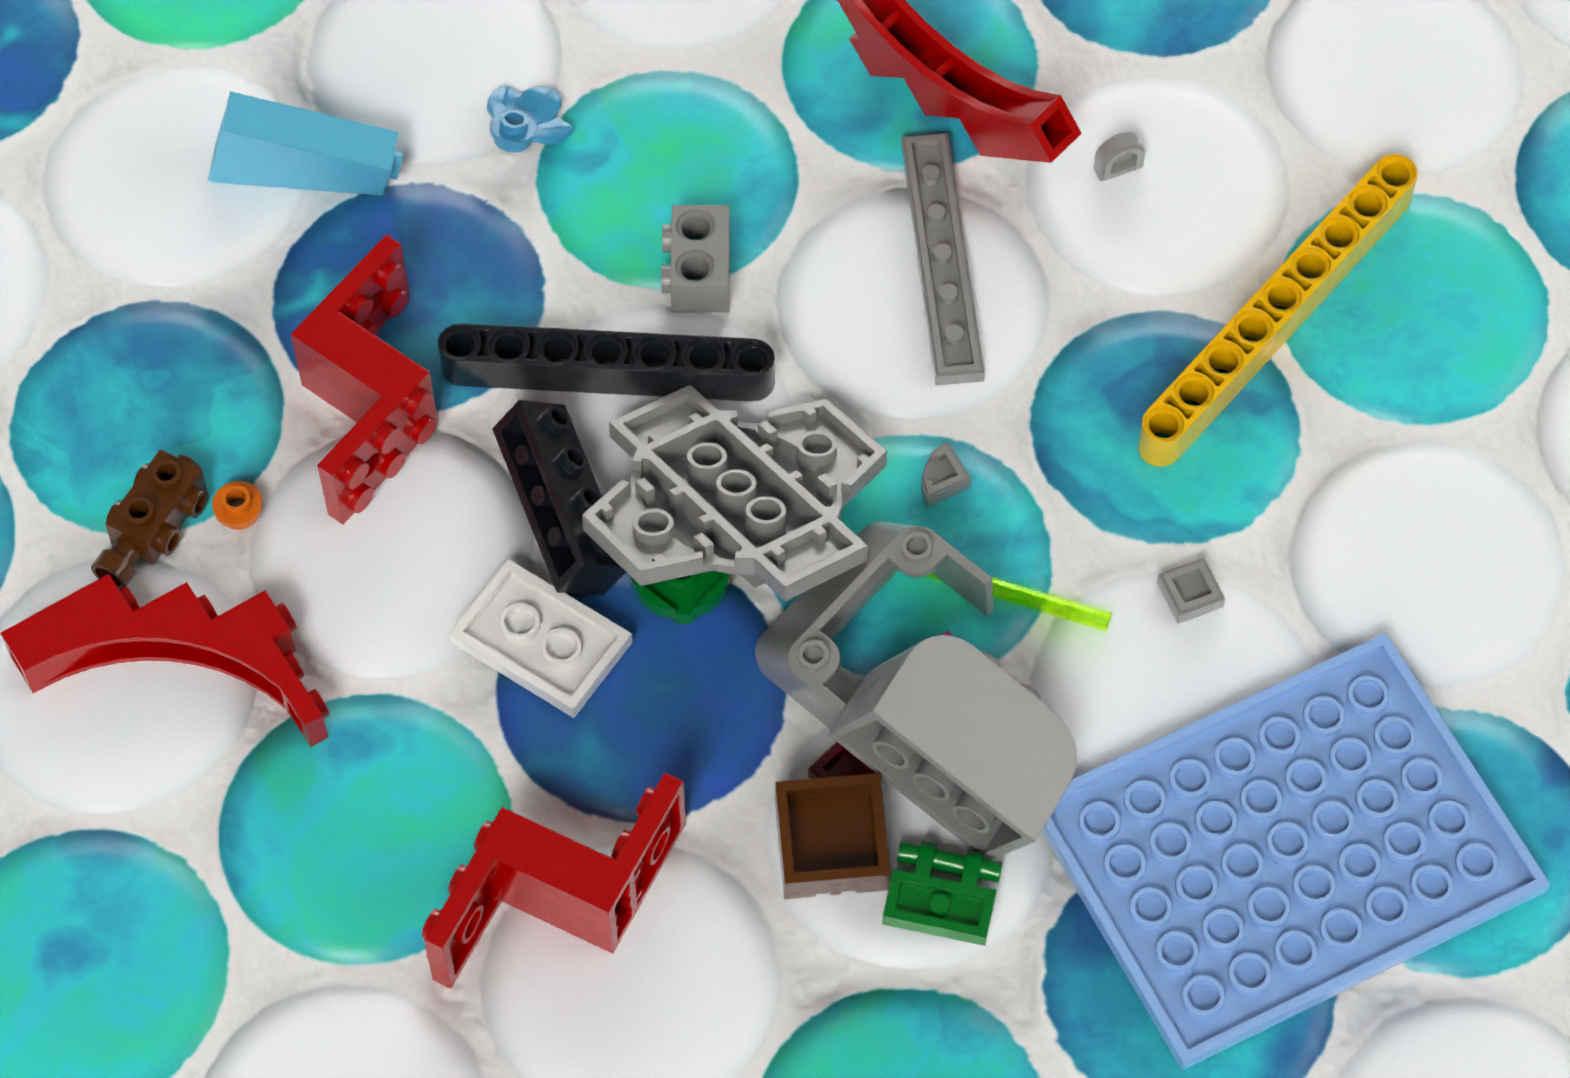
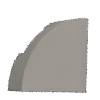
(943, 476)

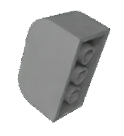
(962, 742)

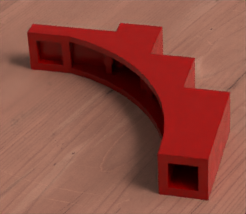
(108, 627)

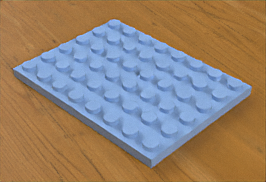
(1287, 849)

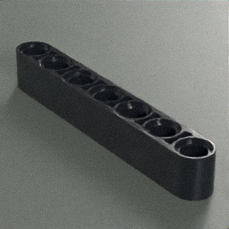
(587, 348)

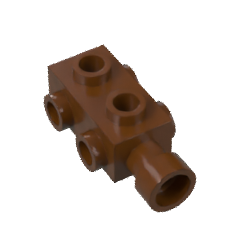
(169, 493)

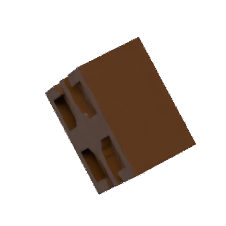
(832, 835)

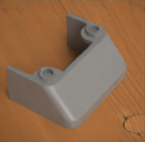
(799, 645)

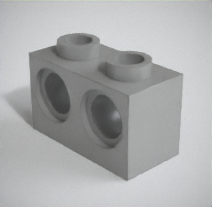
(697, 258)

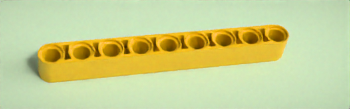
(1271, 325)

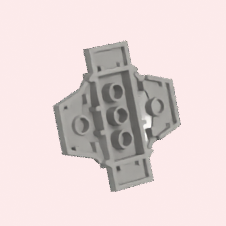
(736, 493)

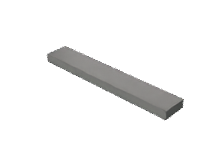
(942, 259)

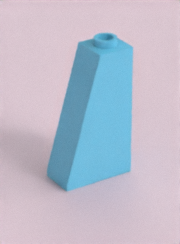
(301, 149)

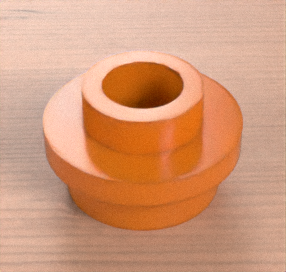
(240, 516)

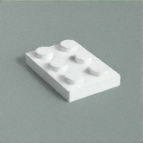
(540, 638)

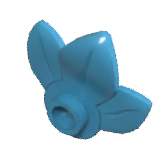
(526, 118)

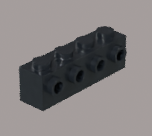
(555, 493)

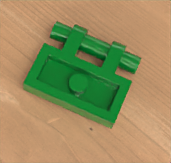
(942, 905)

